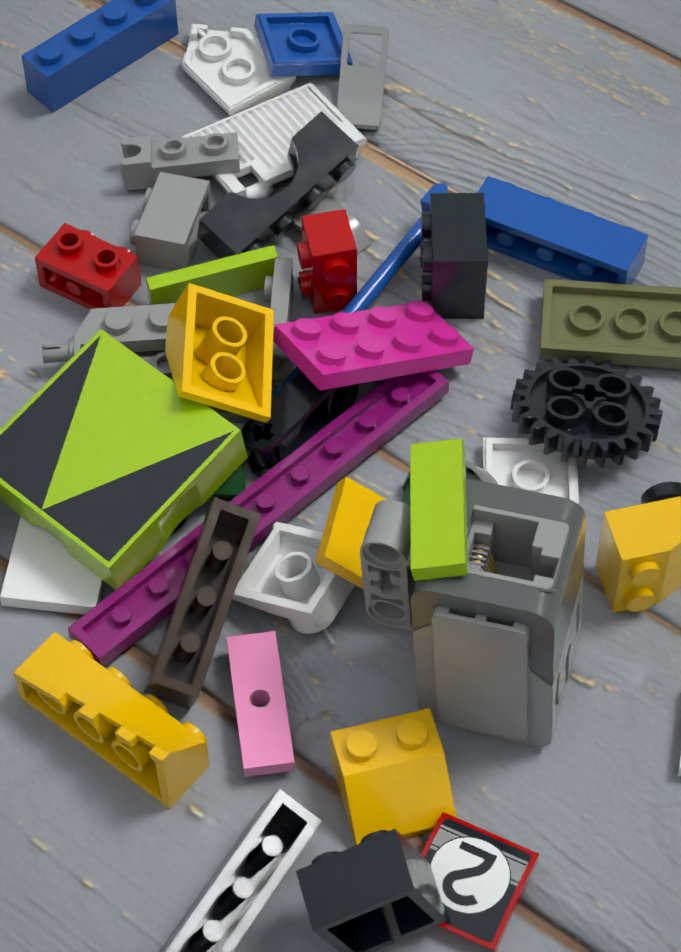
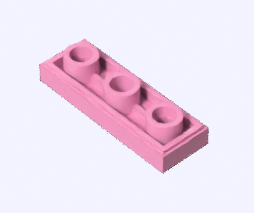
(256, 681)

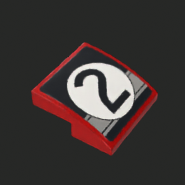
(477, 878)

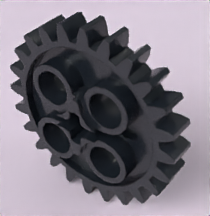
(586, 411)

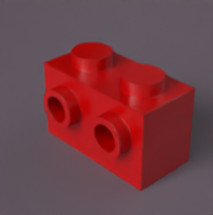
(327, 261)
(87, 269)

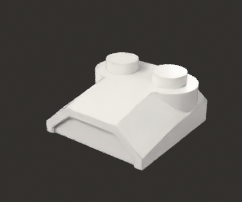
(290, 583)

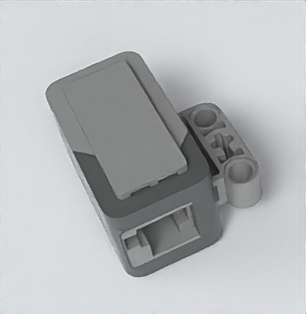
(503, 636)

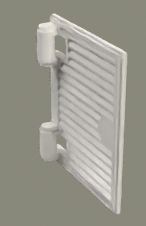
(266, 136)

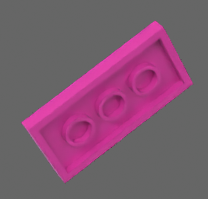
(372, 344)

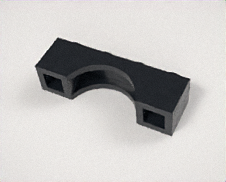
(317, 157)

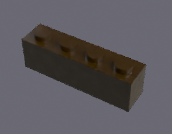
(202, 604)

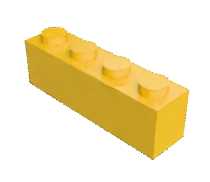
(113, 718)

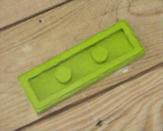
(226, 275)
(438, 509)

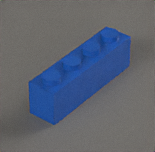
(97, 48)
(560, 236)

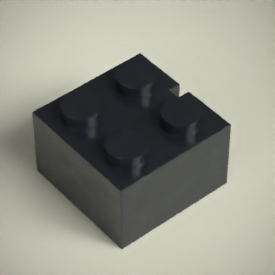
(454, 255)
(350, 887)

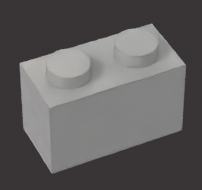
(170, 221)

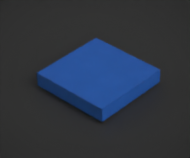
(300, 43)

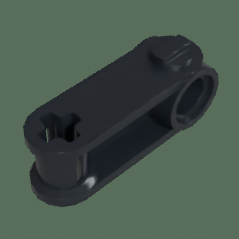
(296, 416)

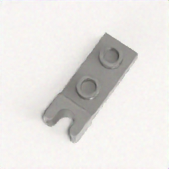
(179, 156)
(279, 292)

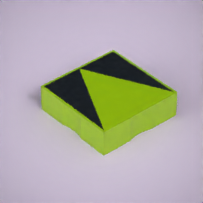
(113, 458)

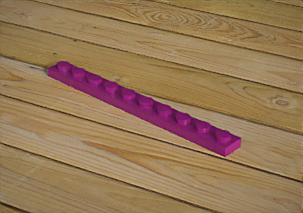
(275, 495)

